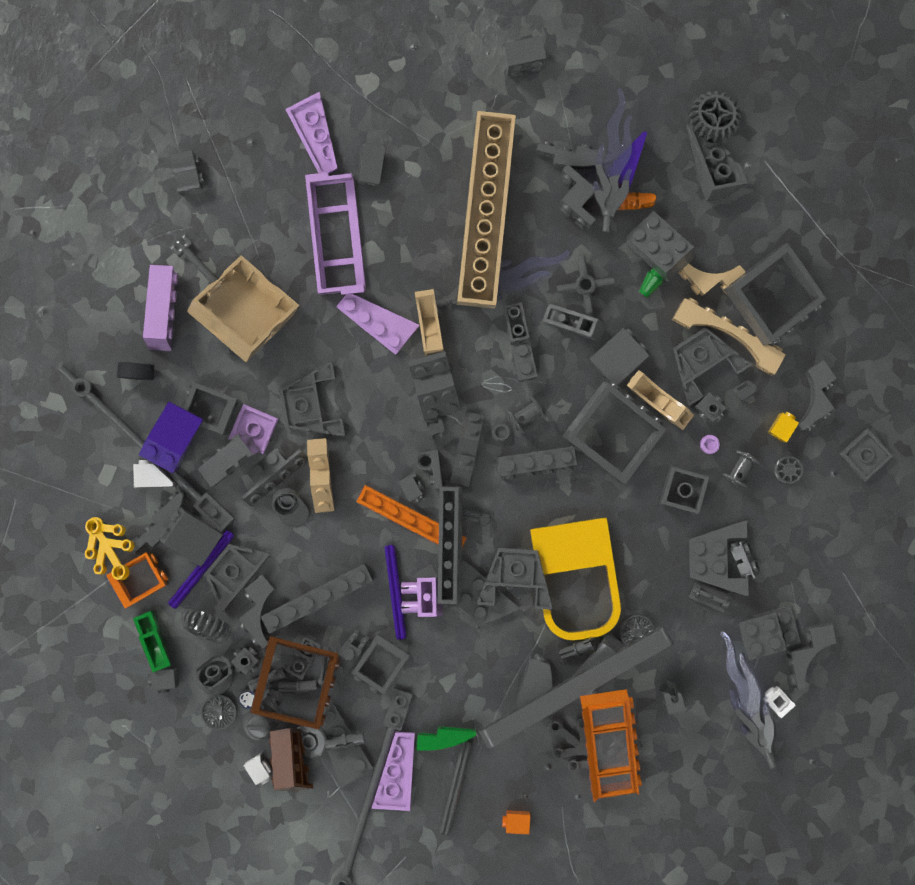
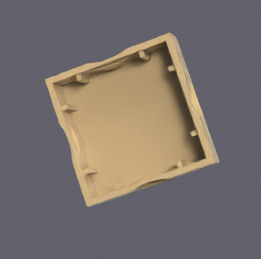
(243, 308)

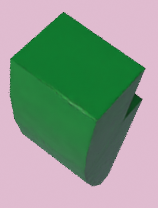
(152, 641)
(445, 738)

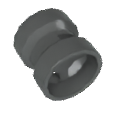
(271, 700)

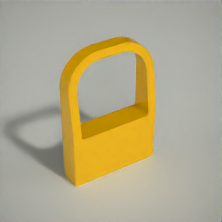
(574, 548)

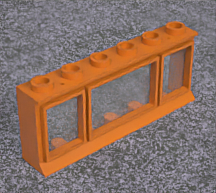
(611, 744)

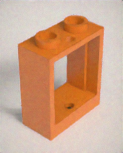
(122, 591)

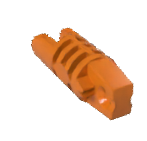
(638, 201)

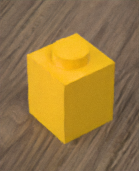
(783, 427)

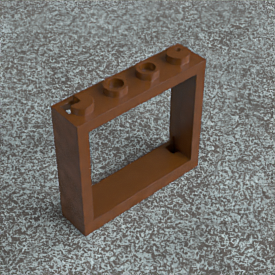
(324, 699)

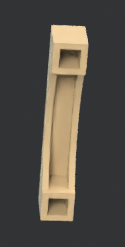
(690, 314)

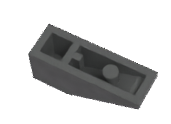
(575, 322)

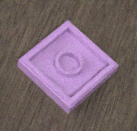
(256, 424)

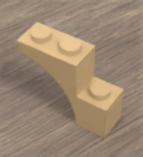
(703, 281)
(429, 322)
(660, 400)
(320, 475)

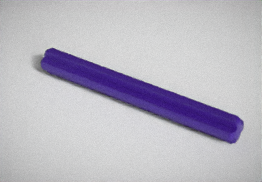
(199, 571)
(395, 592)

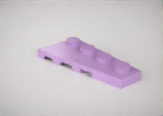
(313, 131)
(380, 323)
(396, 779)

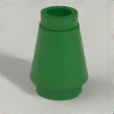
(650, 283)

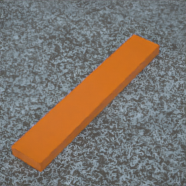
(401, 514)

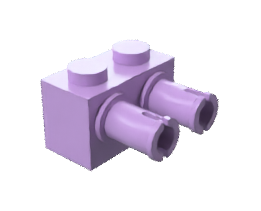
(427, 598)

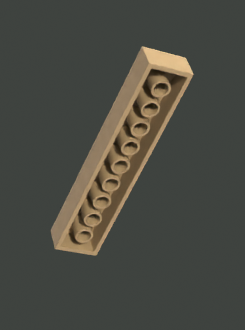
(486, 209)

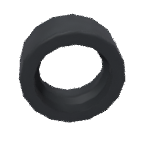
(135, 371)

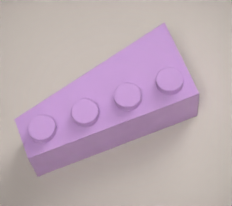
(160, 308)

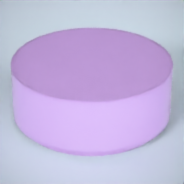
(709, 444)

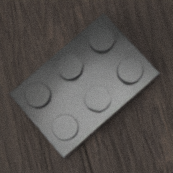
(660, 246)

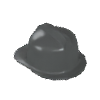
(259, 727)

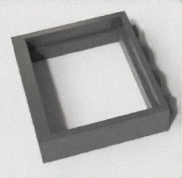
(749, 313)
(586, 413)

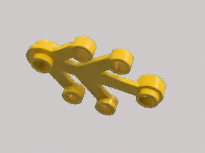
(105, 547)

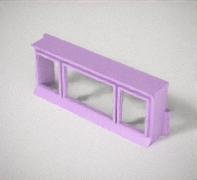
(319, 179)

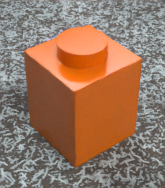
(516, 822)

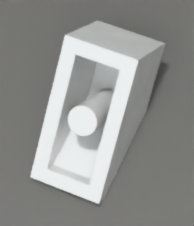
(150, 475)

